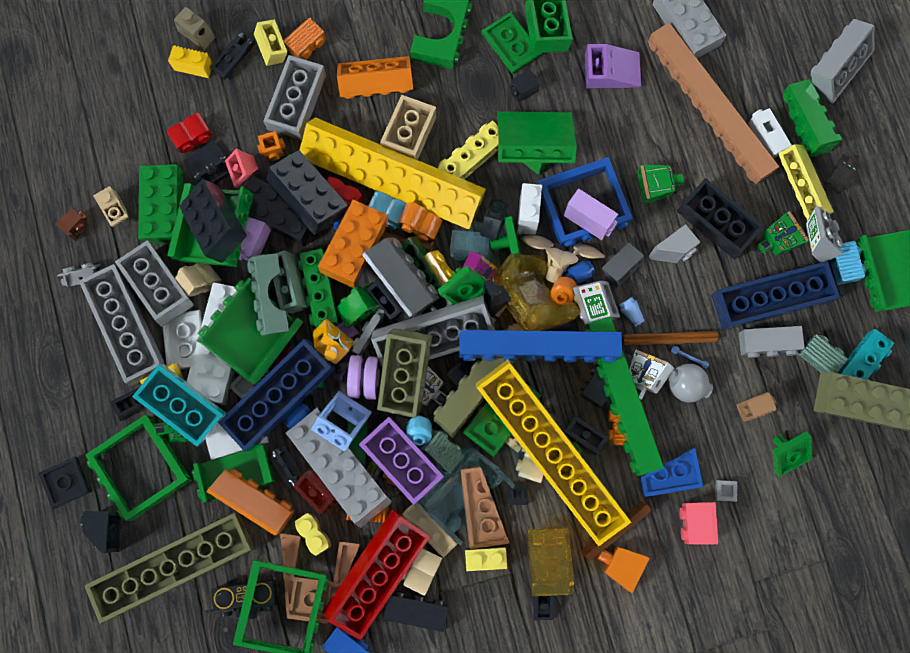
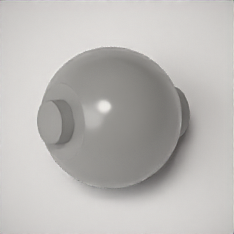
(690, 383)

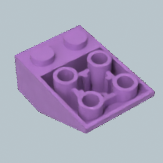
(611, 67)

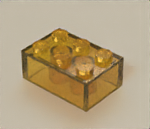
(550, 562)

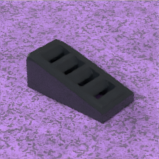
(128, 411)

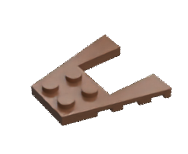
(301, 591)

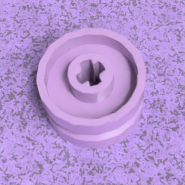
(363, 378)

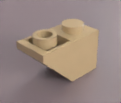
(111, 206)

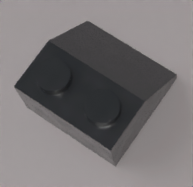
(102, 529)

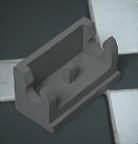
(623, 265)

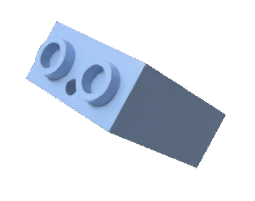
(340, 404)

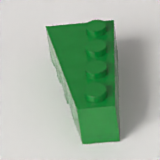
(810, 118)

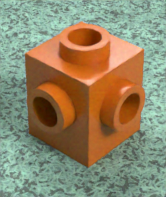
(271, 146)

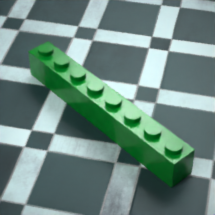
(627, 408)

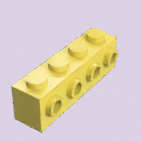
(473, 153)
(804, 179)

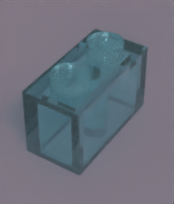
(465, 241)

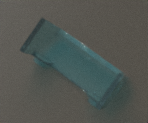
(447, 498)

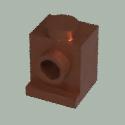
(73, 223)

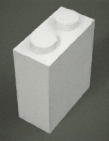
(529, 209)

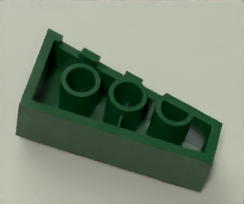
(416, 250)

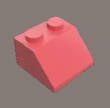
(699, 523)

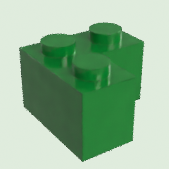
(357, 306)

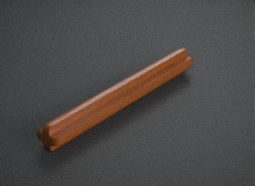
(670, 338)

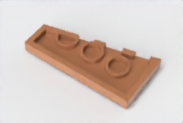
(482, 518)

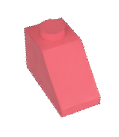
(241, 167)

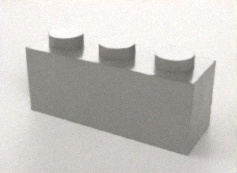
(771, 341)

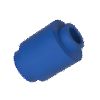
(580, 271)
(297, 415)

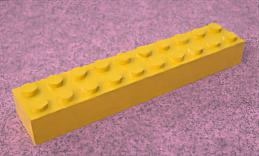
(391, 172)
(552, 452)

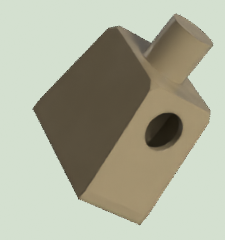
(190, 24)

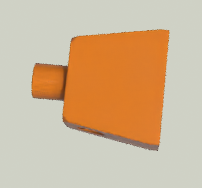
(624, 566)

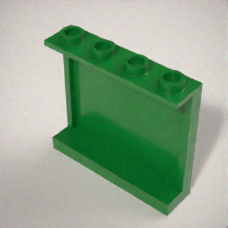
(536, 137)
(184, 244)
(235, 335)

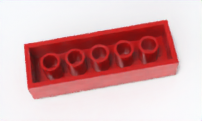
(376, 575)

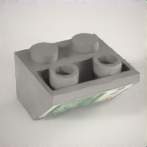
(823, 235)
(595, 301)

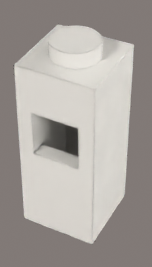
(769, 132)

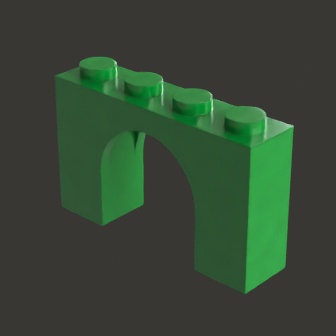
(443, 51)

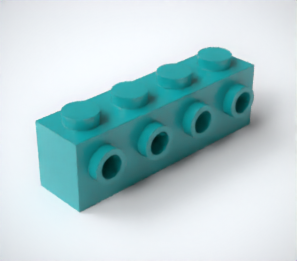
(867, 355)

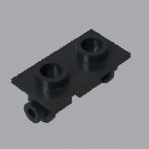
(285, 466)

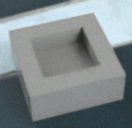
(726, 491)

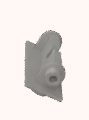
(72, 276)

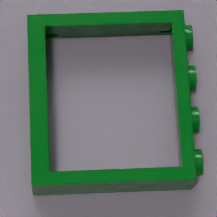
(167, 452)
(240, 640)

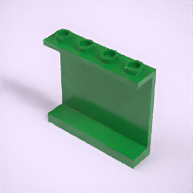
(887, 269)

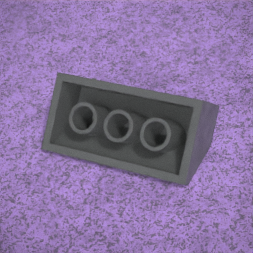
(401, 276)

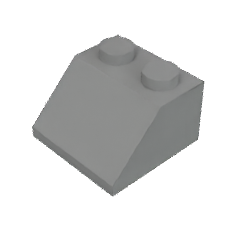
(676, 247)

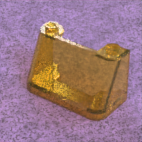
(530, 297)

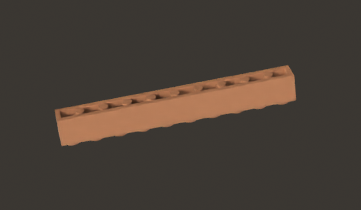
(712, 104)

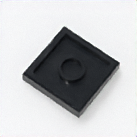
(64, 482)

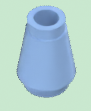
(632, 311)

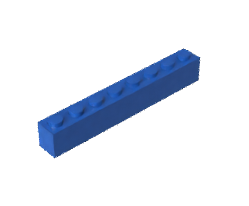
(540, 344)

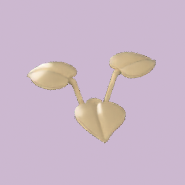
(560, 258)

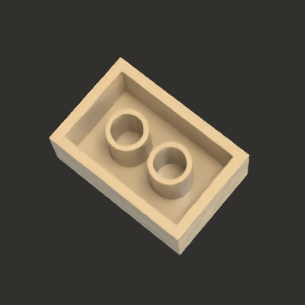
(409, 127)

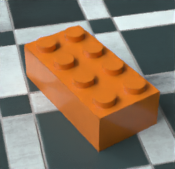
(357, 233)

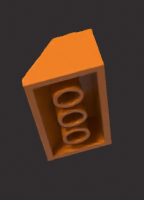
(374, 77)
(252, 501)

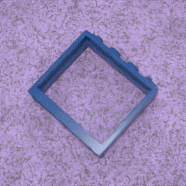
(573, 175)

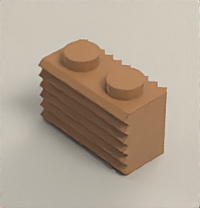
(757, 406)

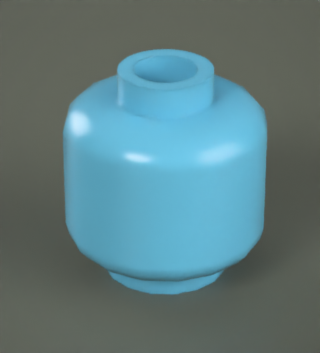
(419, 430)

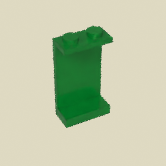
(251, 464)

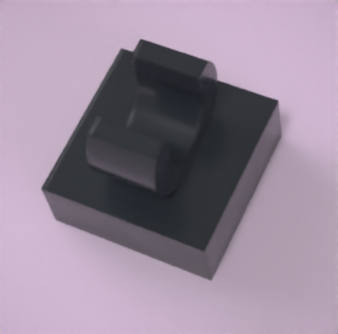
(517, 495)

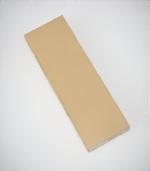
(439, 539)

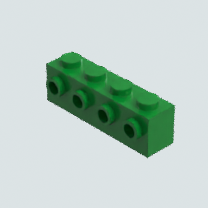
(319, 289)

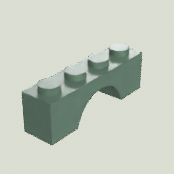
(270, 318)

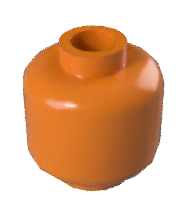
(563, 290)

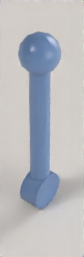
(675, 350)

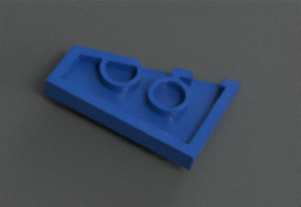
(677, 475)

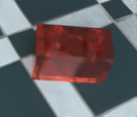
(315, 492)

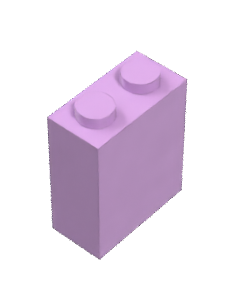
(591, 214)

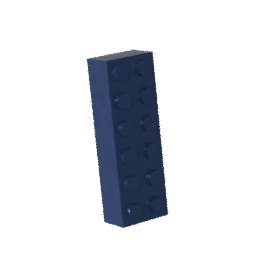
(775, 296)
(276, 395)

